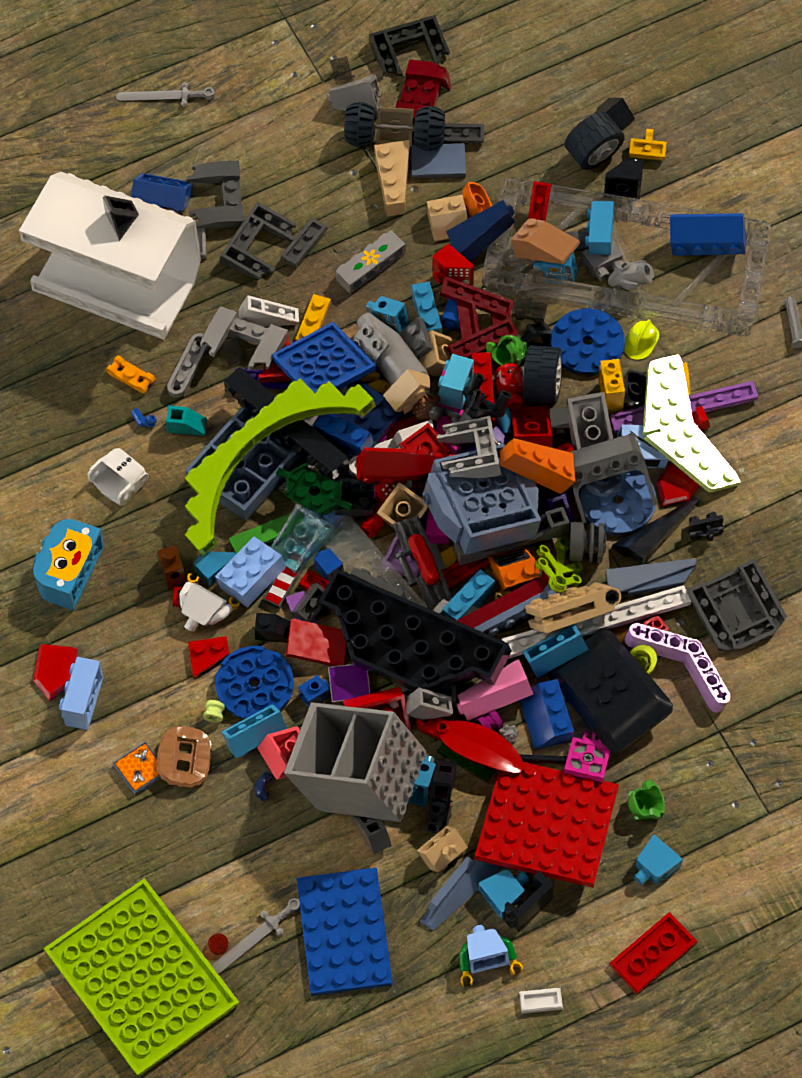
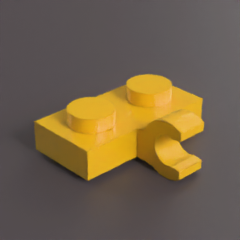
(647, 147)

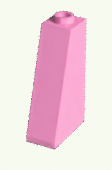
(485, 697)

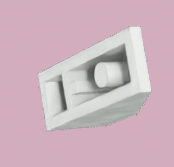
(266, 312)

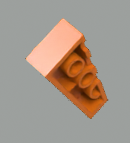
(539, 463)

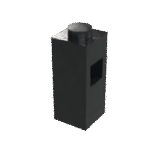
(443, 780)

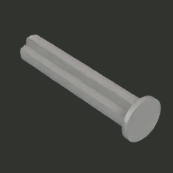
(794, 322)

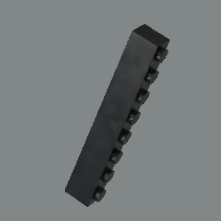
(299, 434)

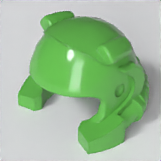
(509, 350)
(646, 801)

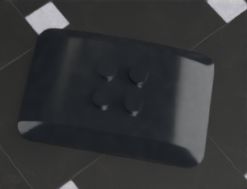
(612, 692)

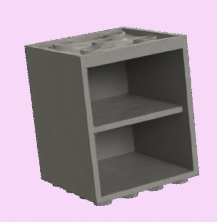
(355, 761)

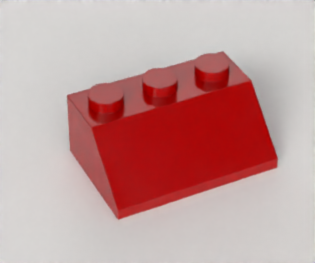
(386, 700)

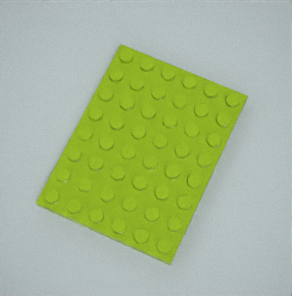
(141, 977)

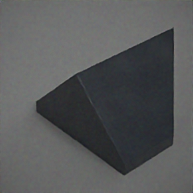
(618, 111)
(120, 214)
(537, 335)

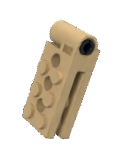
(572, 606)

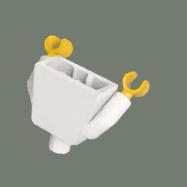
(203, 605)

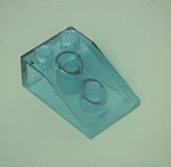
(301, 537)

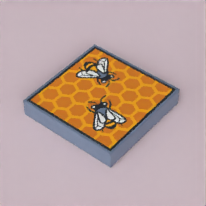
(138, 768)

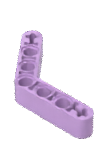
(686, 651)

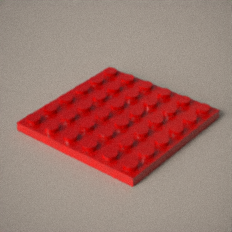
(547, 823)

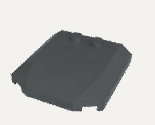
(738, 607)

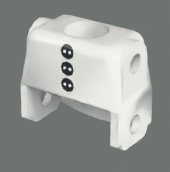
(118, 476)

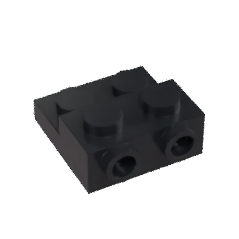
(359, 495)

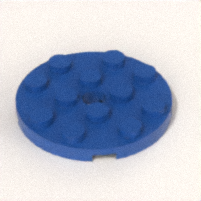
(587, 324)
(249, 664)

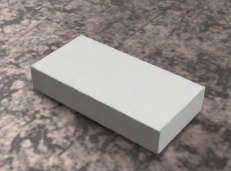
(540, 1000)

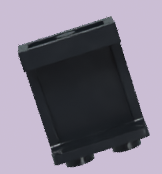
(542, 895)

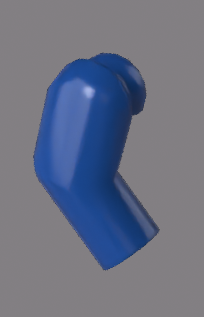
(149, 421)

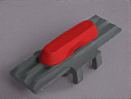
(429, 561)

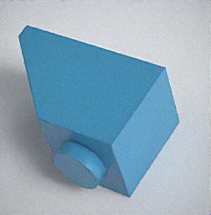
(211, 564)

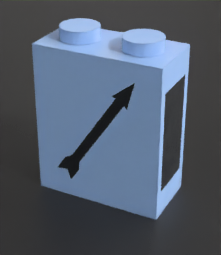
(652, 456)

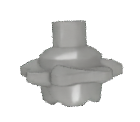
(509, 733)

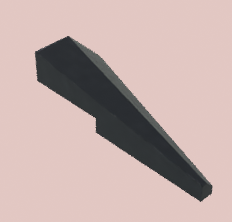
(645, 540)

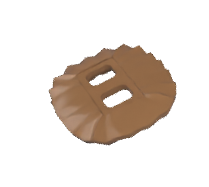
(169, 755)

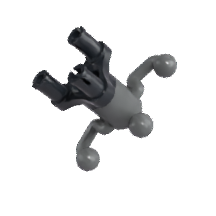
(476, 405)

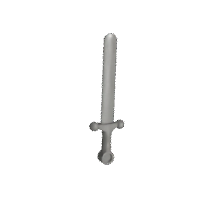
(183, 94)
(254, 937)

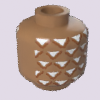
(423, 405)

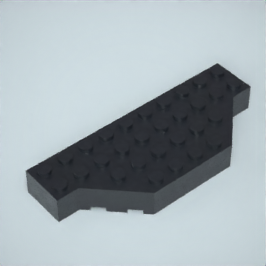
(409, 640)

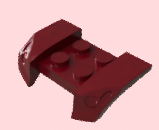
(423, 85)

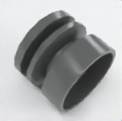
(586, 542)

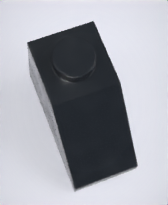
(271, 628)

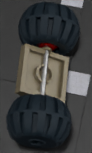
(394, 126)

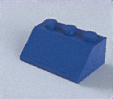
(162, 191)
(547, 715)

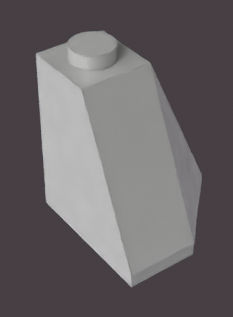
(360, 90)

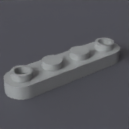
(187, 366)

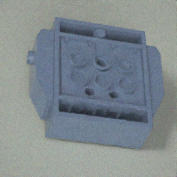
(460, 501)

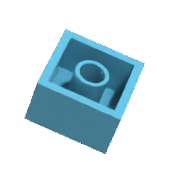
(457, 376)

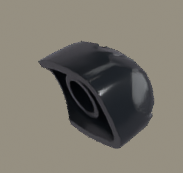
(634, 389)

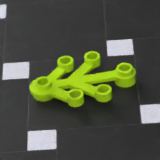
(557, 581)

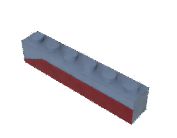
(508, 608)

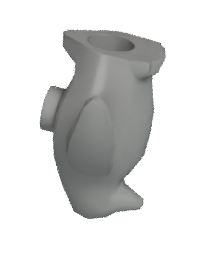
(631, 275)

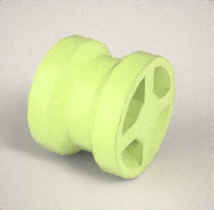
(214, 711)

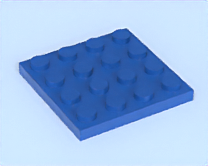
(323, 358)

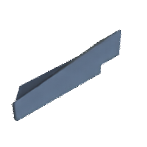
(650, 576)
(457, 890)

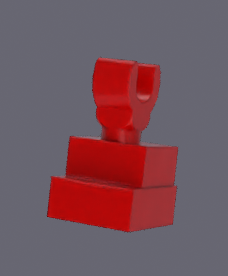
(700, 418)

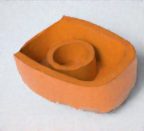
(475, 198)

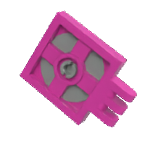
(587, 758)

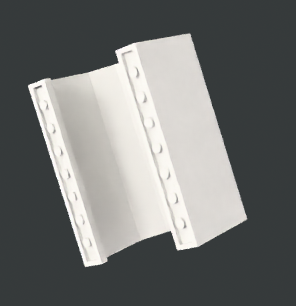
(129, 280)

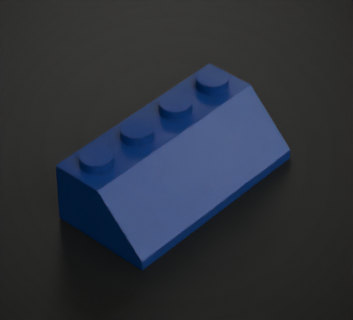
(708, 234)

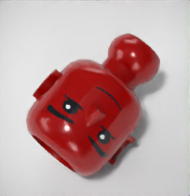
(510, 378)

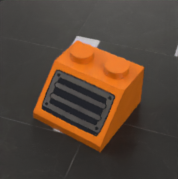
(514, 569)

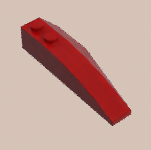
(394, 464)

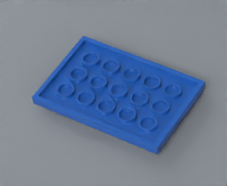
(344, 931)

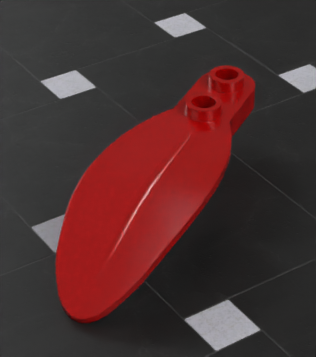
(474, 743)

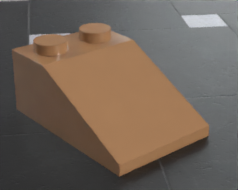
(543, 242)

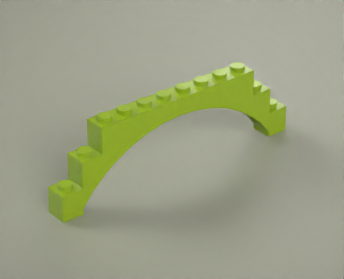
(287, 407)

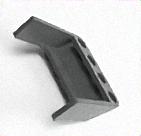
(608, 460)

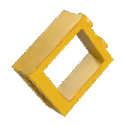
(612, 385)

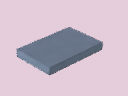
(440, 163)

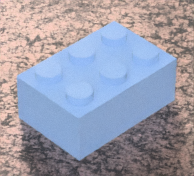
(250, 571)
(81, 693)

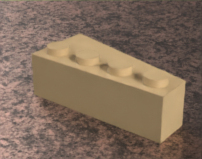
(392, 169)

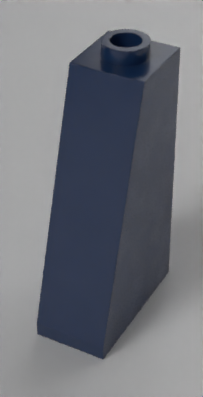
(481, 230)

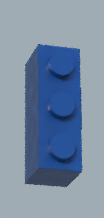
(343, 433)

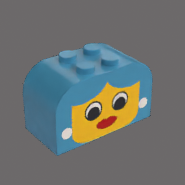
(67, 561)

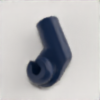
(260, 786)

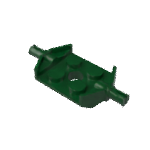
(303, 480)

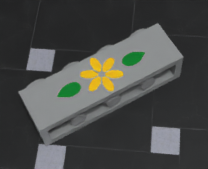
(370, 261)

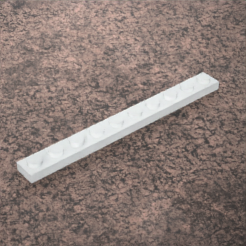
(623, 614)

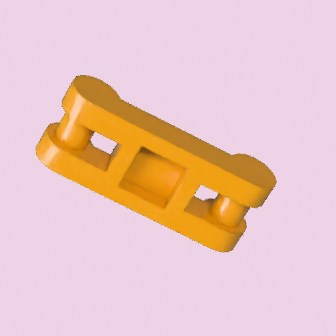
(130, 374)

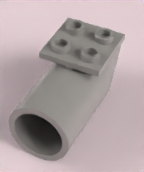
(385, 348)

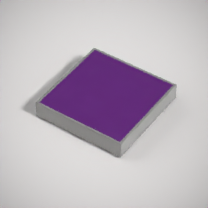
(347, 682)

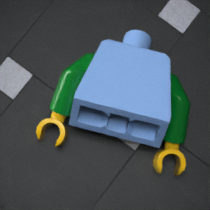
(486, 951)

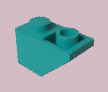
(185, 421)

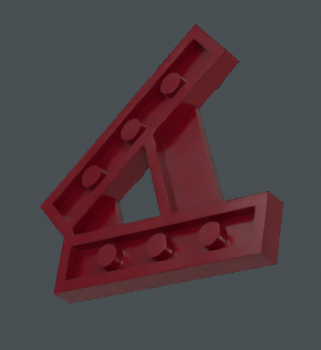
(468, 300)

